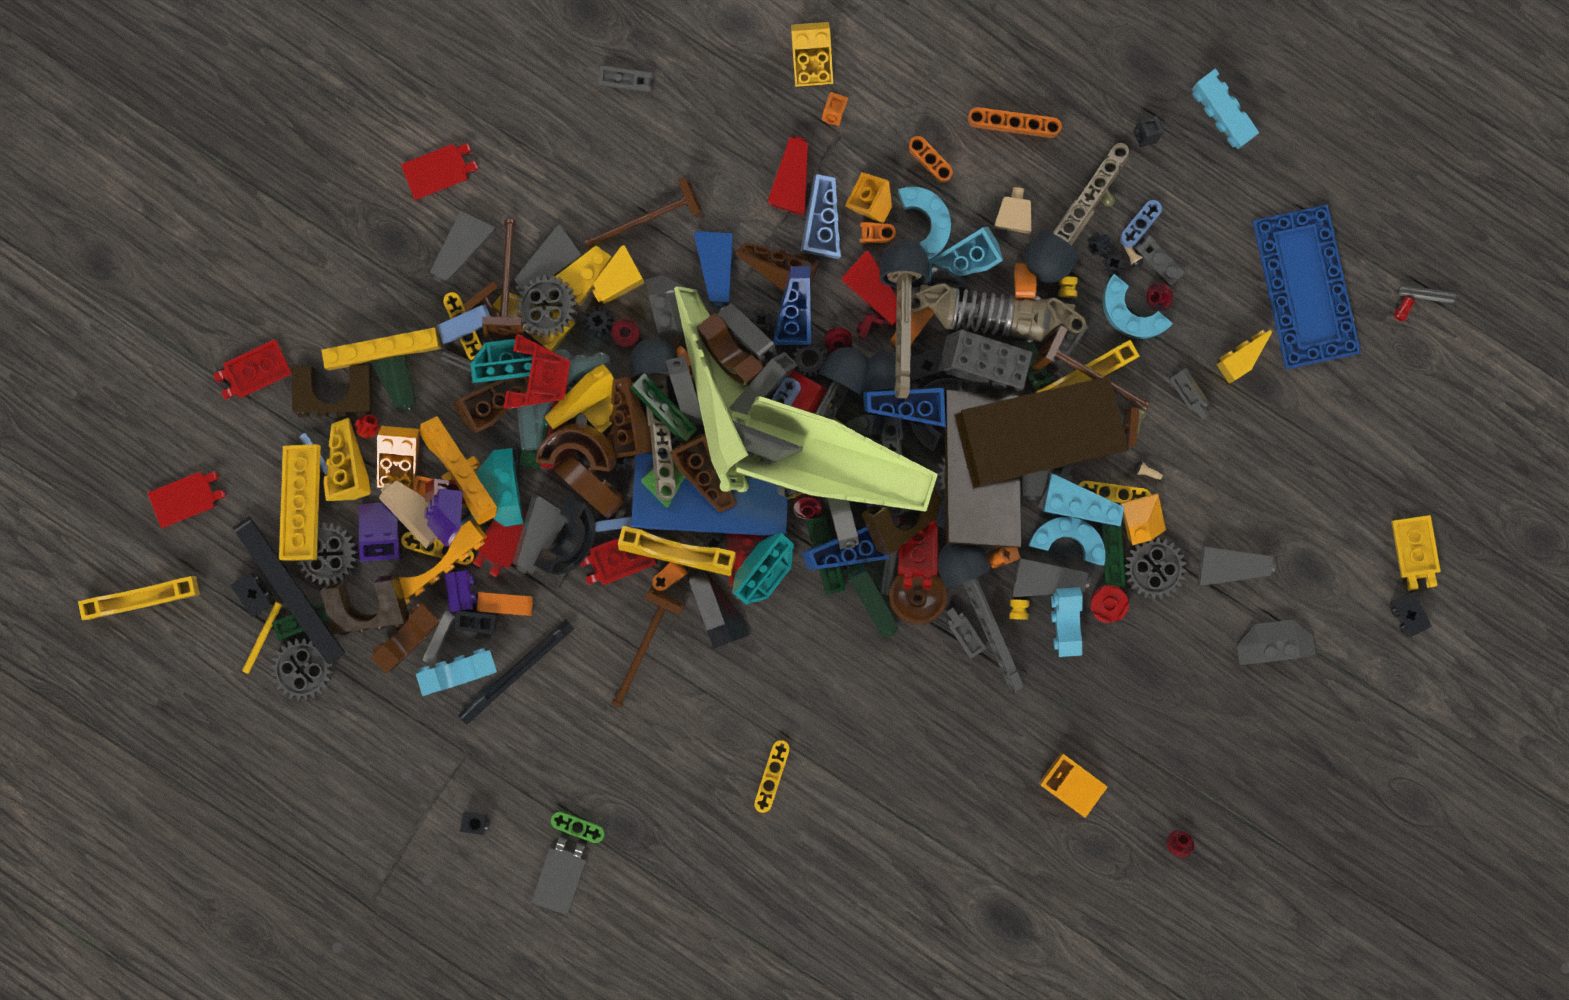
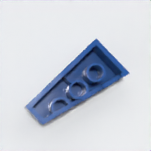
(794, 315)
(922, 405)
(830, 554)

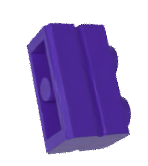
(460, 591)

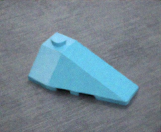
(971, 255)

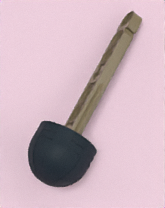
(1051, 254)
(903, 266)
(651, 359)

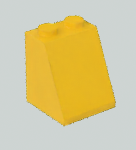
(617, 277)

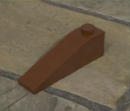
(629, 426)

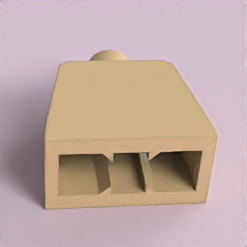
(1014, 213)

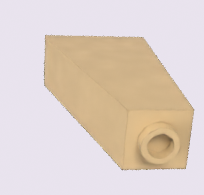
(409, 509)

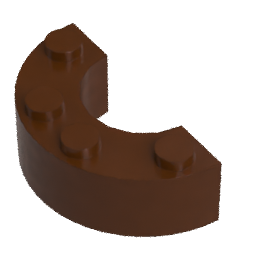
(726, 351)
(582, 438)
(588, 485)
(405, 639)

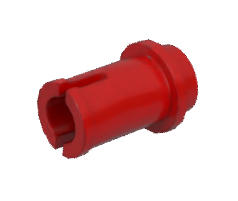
(1404, 309)

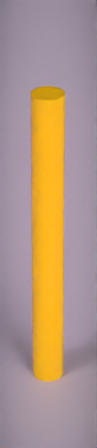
(262, 637)

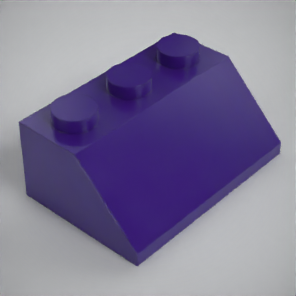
(444, 514)

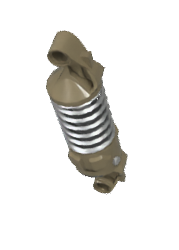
(1010, 316)

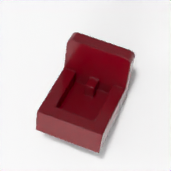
(863, 327)

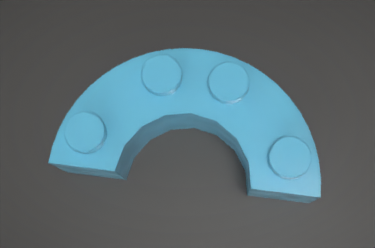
(935, 211)
(1123, 319)
(1071, 527)
(1066, 615)
(455, 673)

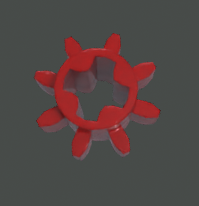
(367, 426)

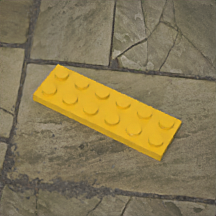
(299, 502)

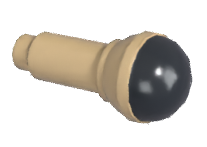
(1135, 259)
(1141, 468)

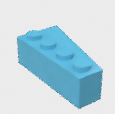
(1224, 110)
(1076, 502)

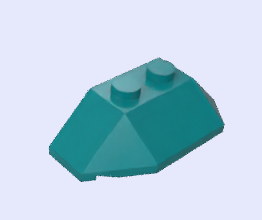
(499, 362)
(501, 483)
(763, 569)

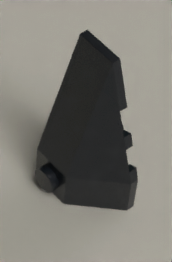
(718, 613)

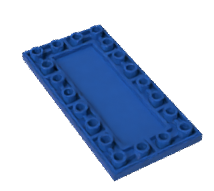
(1306, 287)
(756, 513)

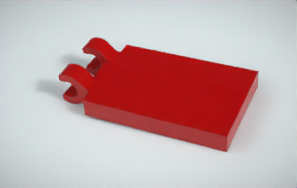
(438, 170)
(253, 370)
(184, 498)
(499, 546)
(743, 546)
(919, 556)
(613, 564)

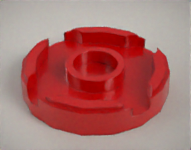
(1109, 603)

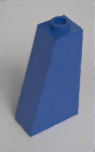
(716, 260)

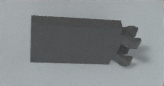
(559, 877)

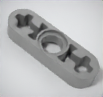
(439, 637)

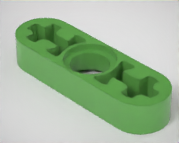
(589, 837)

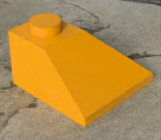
(871, 197)
(1143, 518)

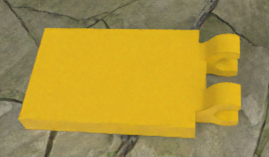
(1416, 550)

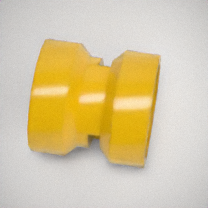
(1067, 291)
(1019, 609)

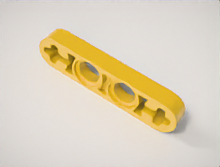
(449, 307)
(1114, 490)
(437, 551)
(769, 775)

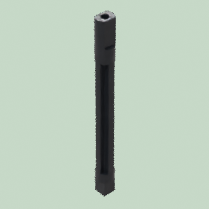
(515, 672)

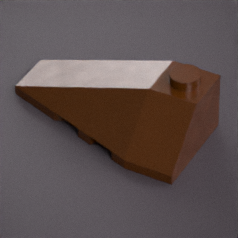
(773, 264)
(486, 404)
(696, 465)

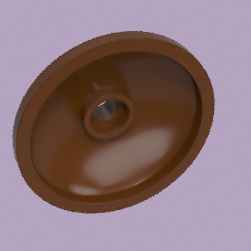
(918, 613)

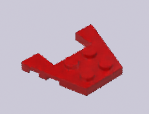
(547, 376)

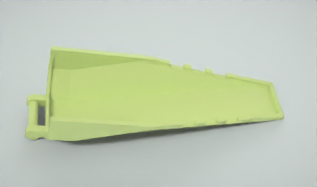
(714, 392)
(834, 460)

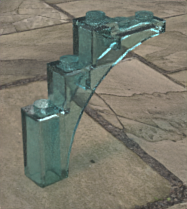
(532, 418)

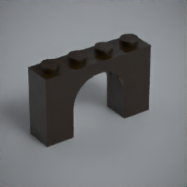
(356, 401)
(890, 537)
(345, 618)

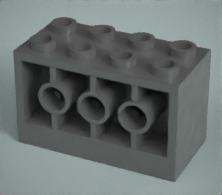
(984, 362)

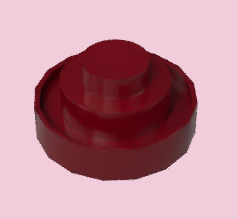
(1159, 297)
(625, 333)
(838, 338)
(807, 506)
(1180, 844)

